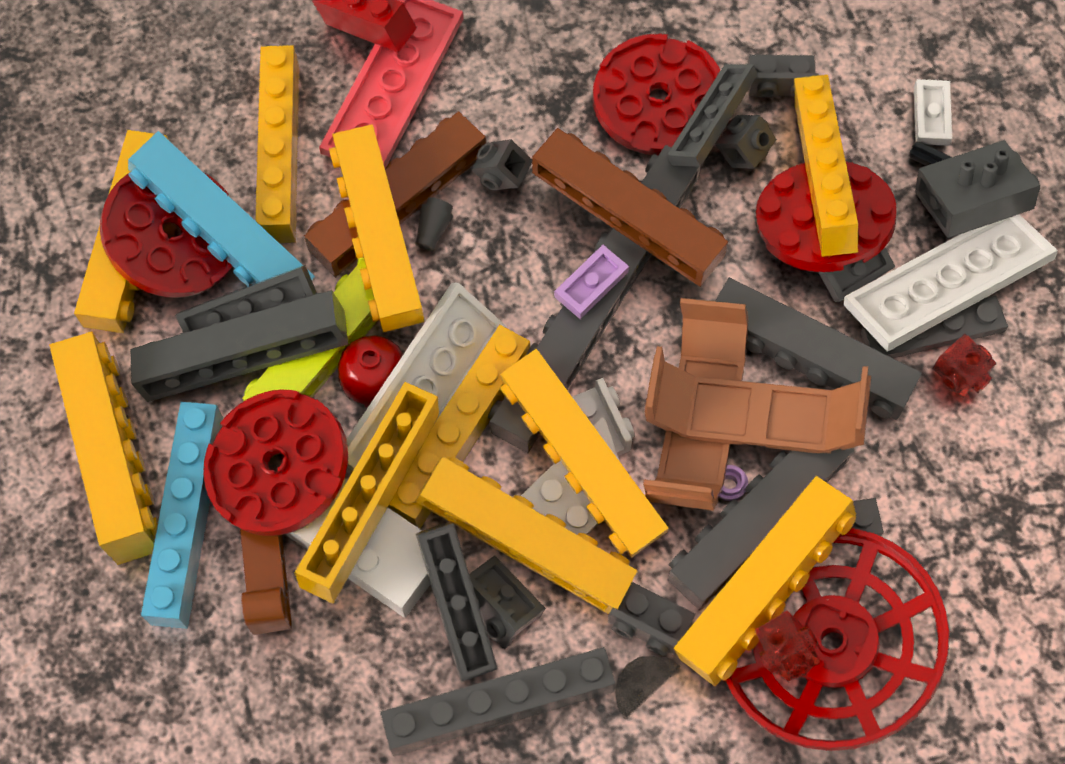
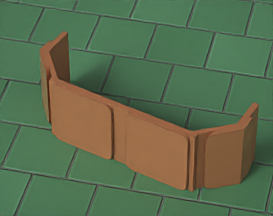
(712, 347)
(757, 412)

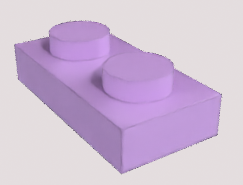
(591, 281)

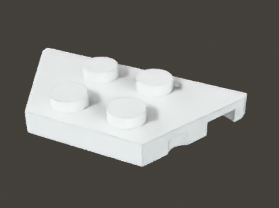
(555, 496)

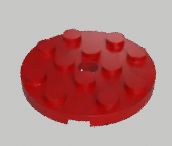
(635, 70)
(789, 225)
(143, 252)
(306, 481)

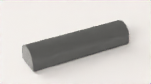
(456, 601)

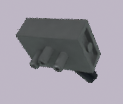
(973, 186)

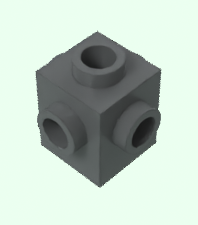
(746, 141)
(501, 165)

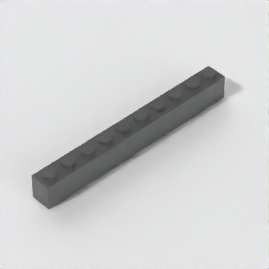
(572, 339)

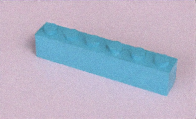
(208, 212)
(181, 519)

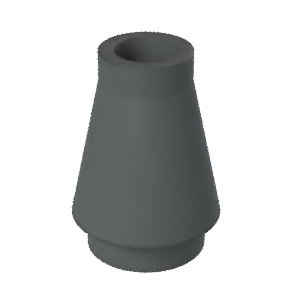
(433, 222)

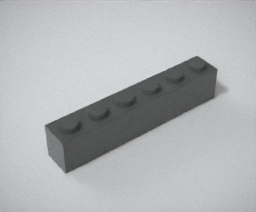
(238, 346)
(821, 351)
(745, 524)
(498, 701)

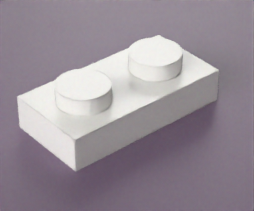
(932, 112)

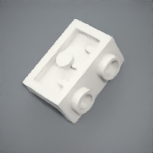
(603, 402)

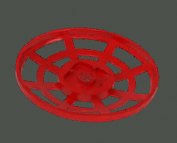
(858, 651)

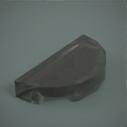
(641, 680)

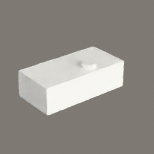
(390, 563)

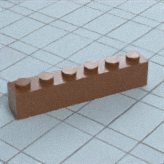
(412, 179)
(629, 206)

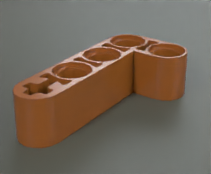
(267, 594)

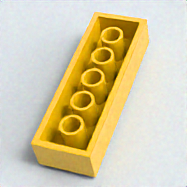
(105, 447)

